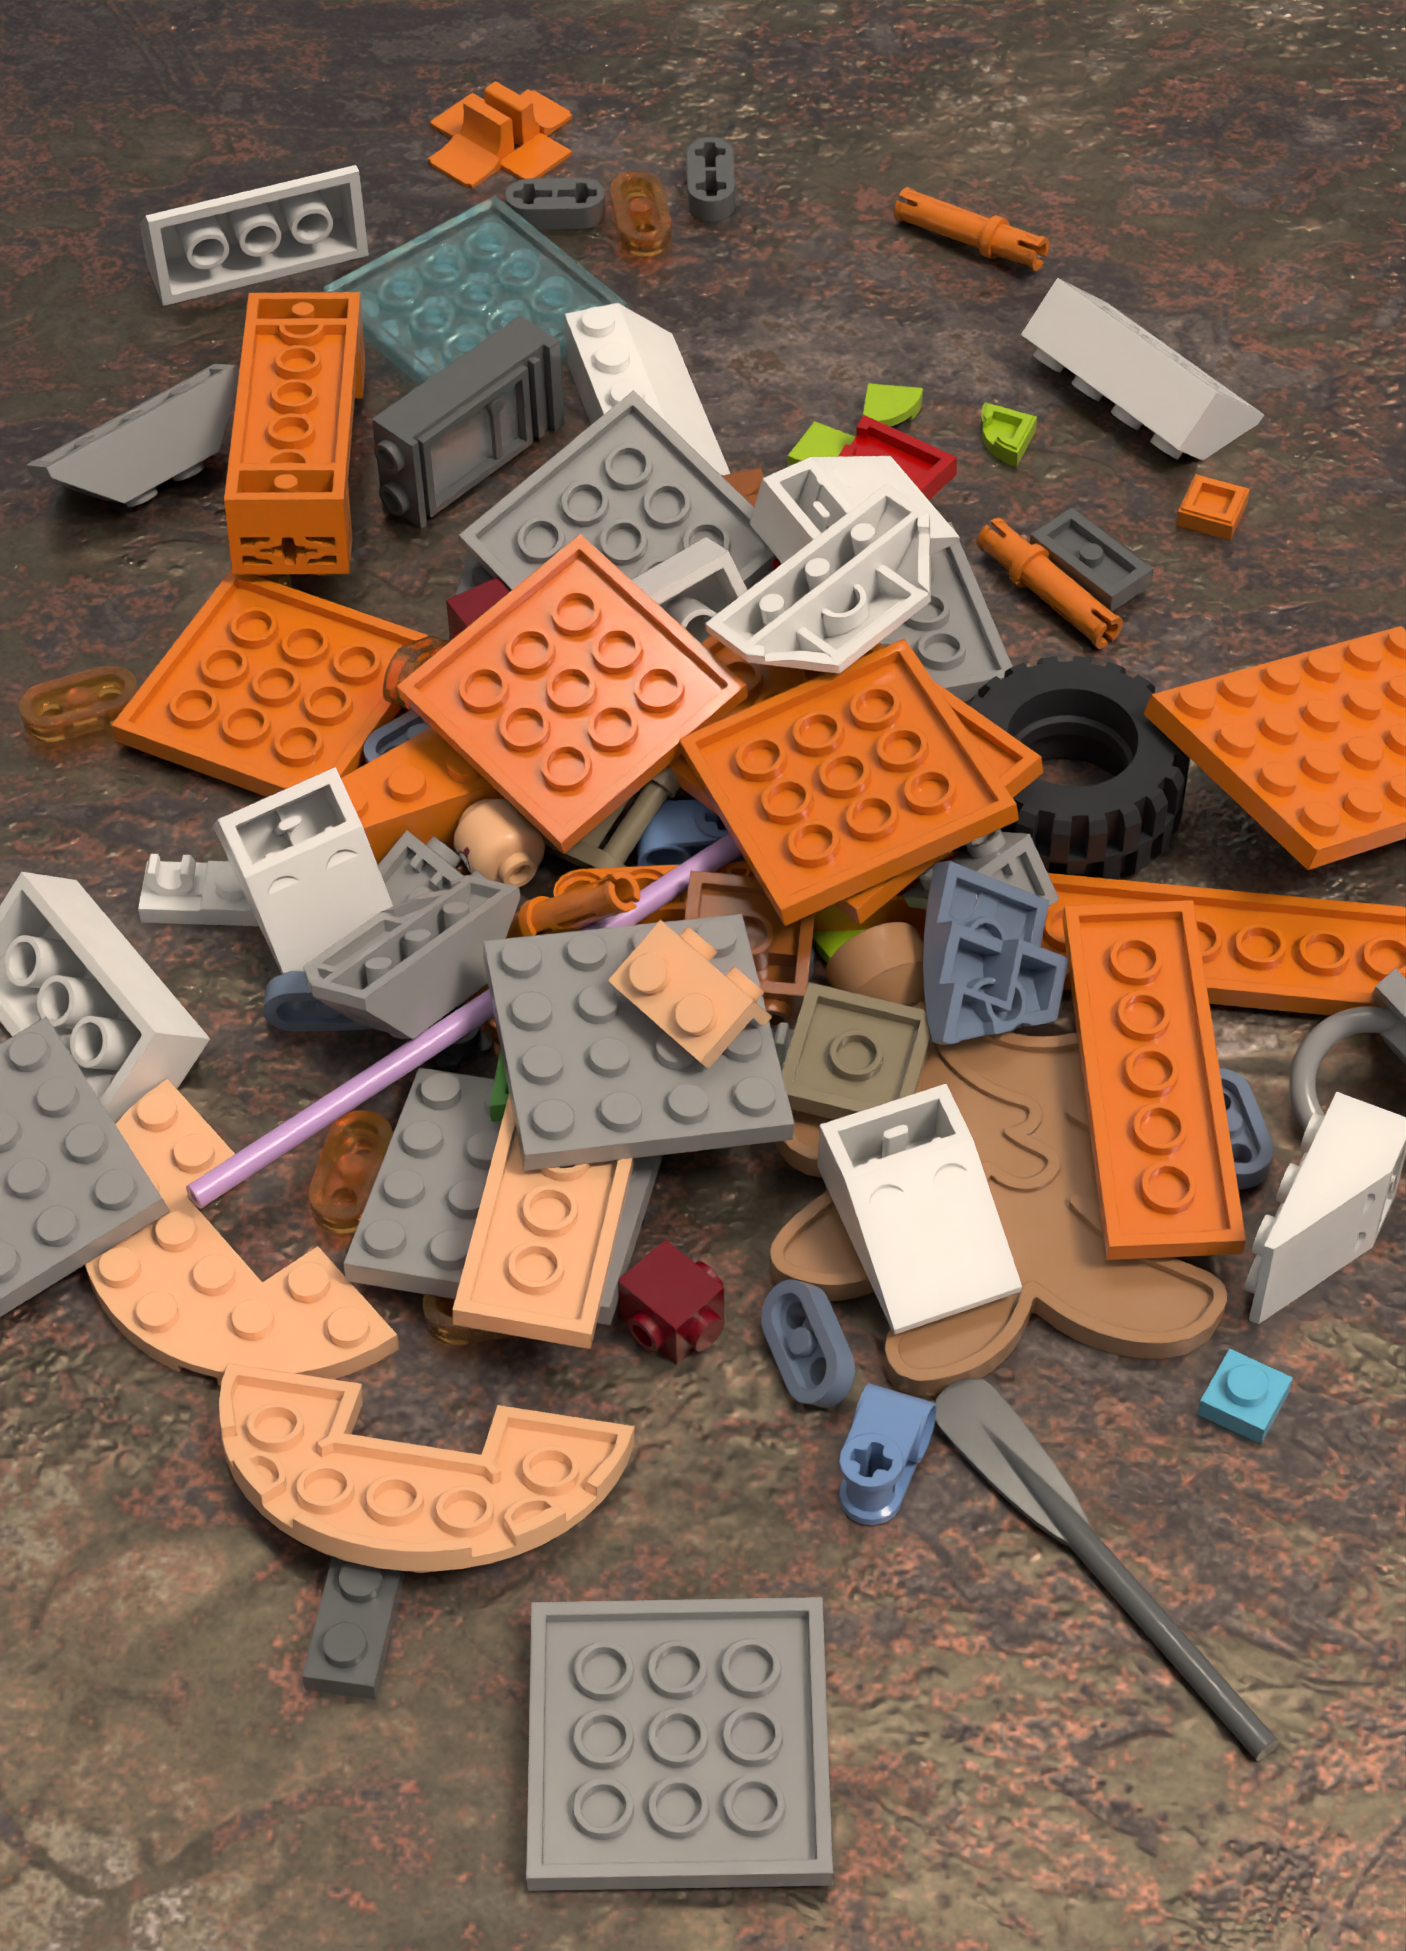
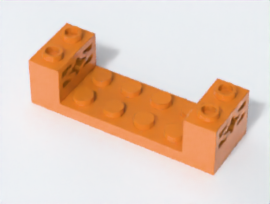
(294, 434)

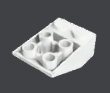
(819, 491)
(304, 868)
(1328, 1202)
(917, 1208)

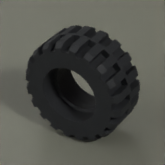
(1099, 719)

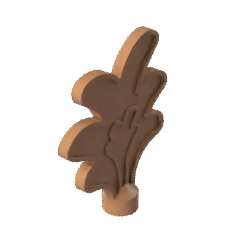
(1036, 1151)

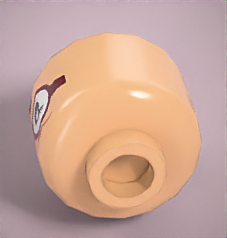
(499, 842)

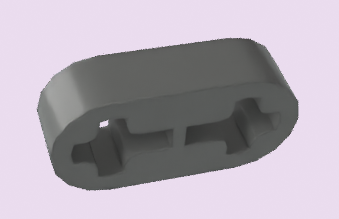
(710, 179)
(558, 202)

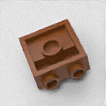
(778, 950)

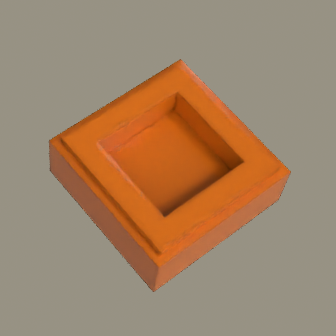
(1212, 507)

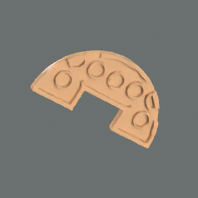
(195, 1300)
(407, 1501)

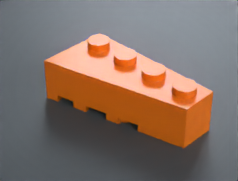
(415, 789)

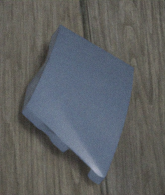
(986, 957)

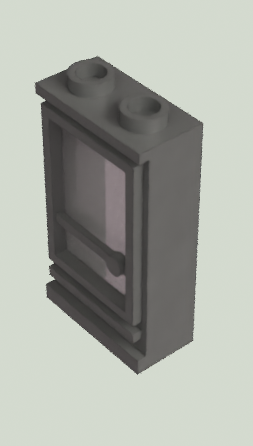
(468, 420)

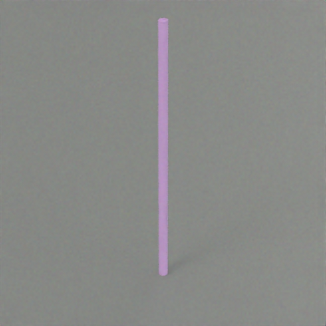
(426, 1045)

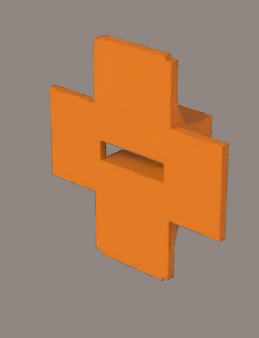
(486, 133)

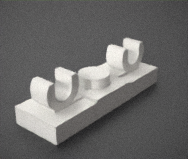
(193, 894)

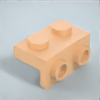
(687, 995)

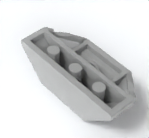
(147, 443)
(415, 957)

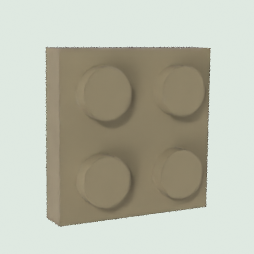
(853, 1052)

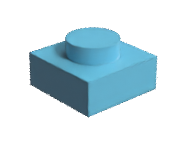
(1245, 1396)

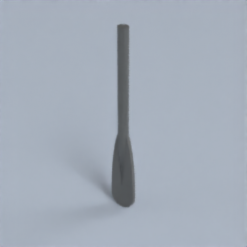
(1020, 1469)

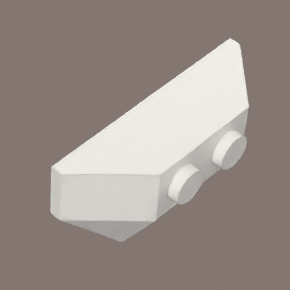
(837, 590)

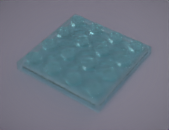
(464, 284)

